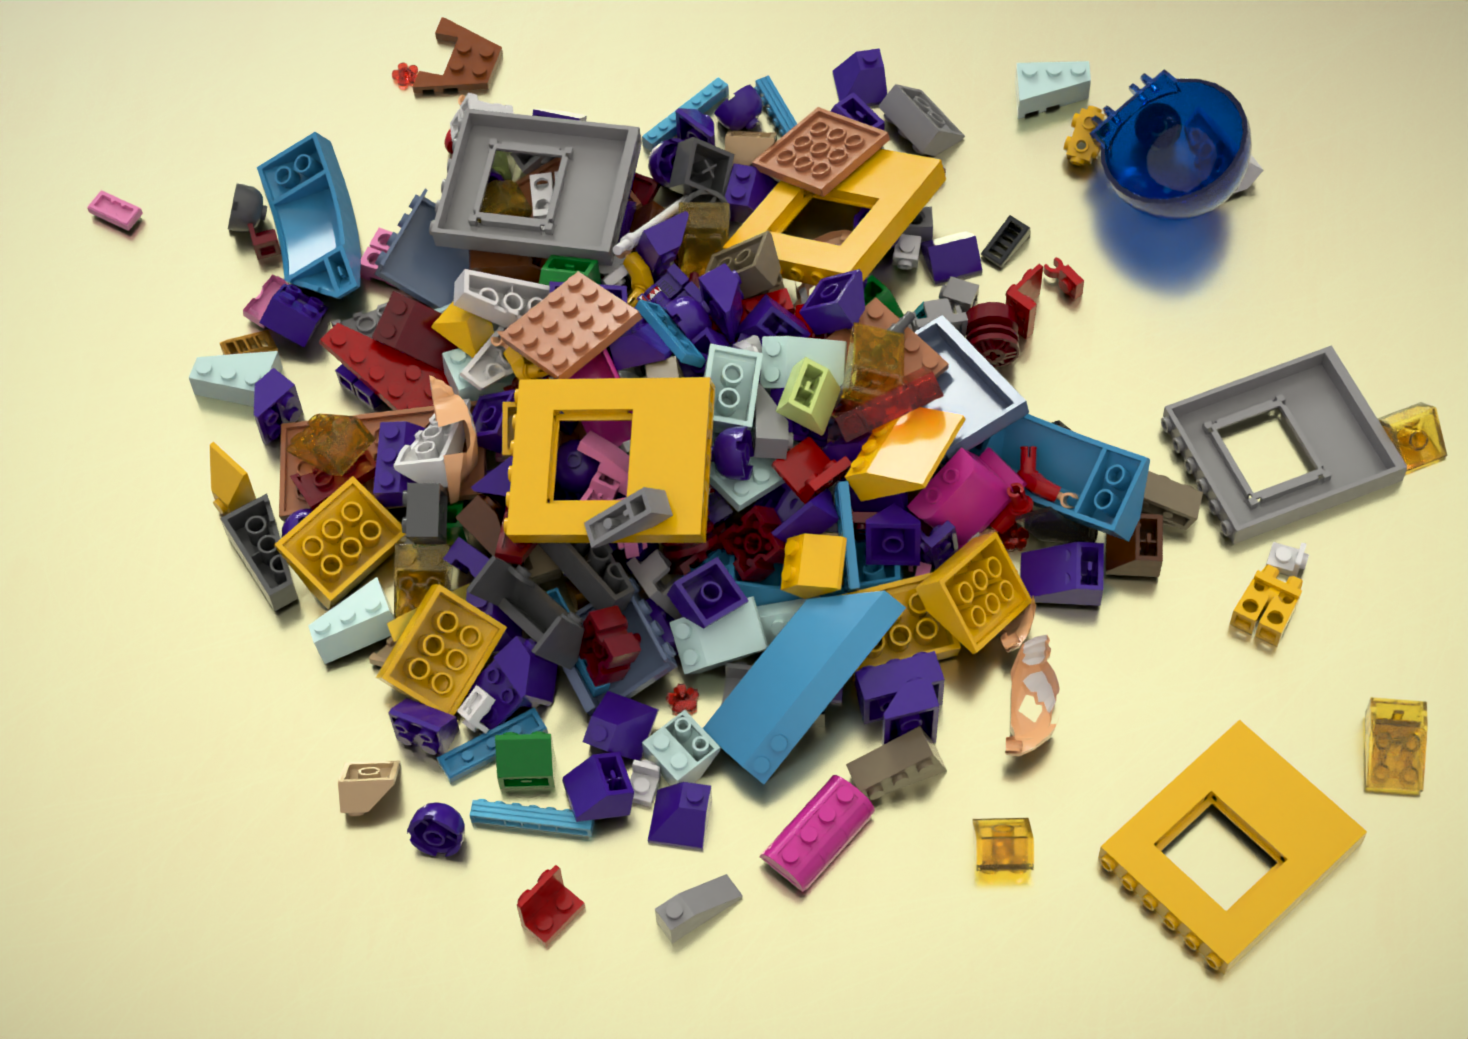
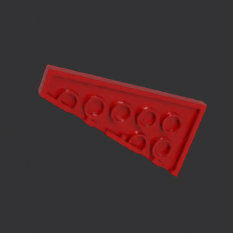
(386, 371)

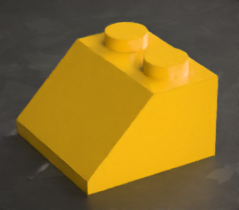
(813, 565)

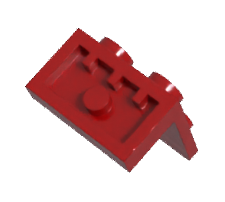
(1022, 299)
(810, 470)
(548, 907)

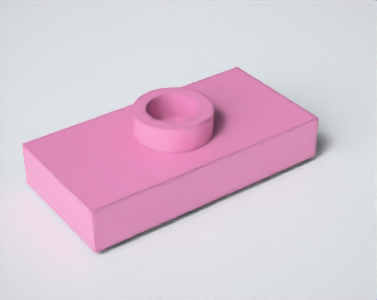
(114, 210)

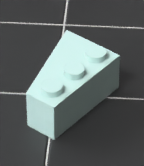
(1050, 84)
(232, 375)
(353, 623)

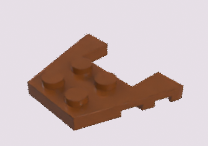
(470, 63)

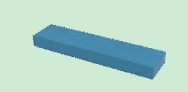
(670, 333)
(846, 530)
(482, 750)

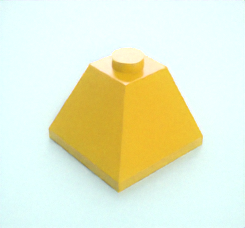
(228, 482)

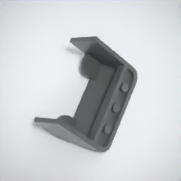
(532, 609)

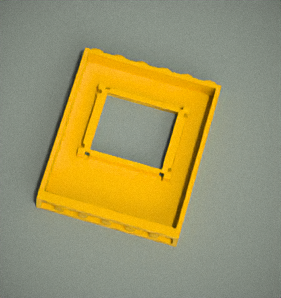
(887, 183)
(666, 453)
(1271, 807)

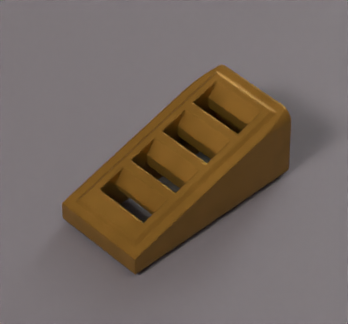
(238, 343)

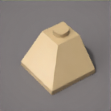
(748, 145)
(365, 784)

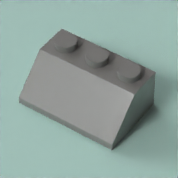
(919, 120)

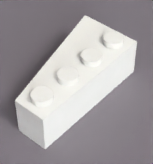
(496, 297)

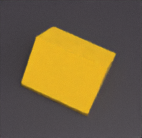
(464, 329)

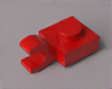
(1069, 280)

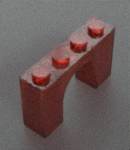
(914, 392)

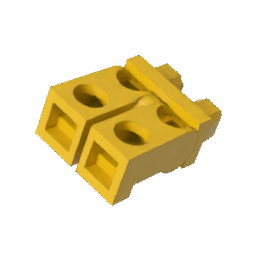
(1275, 597)

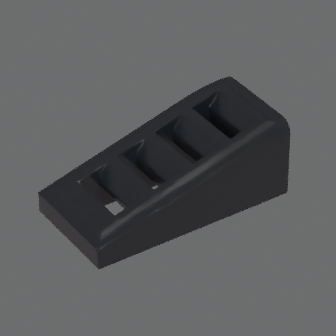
(1010, 224)

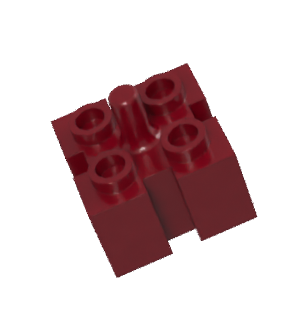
(755, 544)
(608, 645)

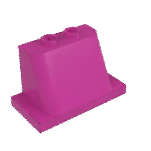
(967, 493)

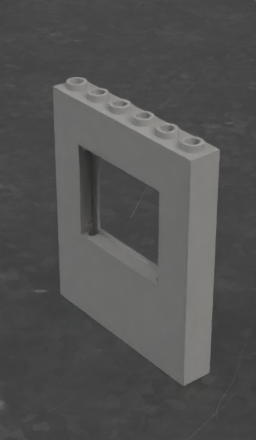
(586, 197)
(1327, 419)

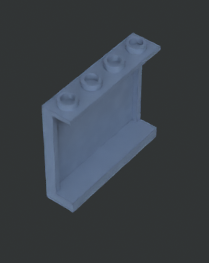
(417, 263)
(650, 665)

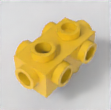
(1083, 126)

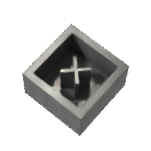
(700, 167)
(425, 513)

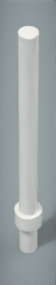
(631, 240)

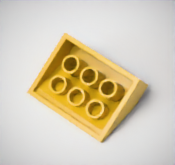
(903, 453)
(341, 542)
(975, 592)
(913, 630)
(441, 651)

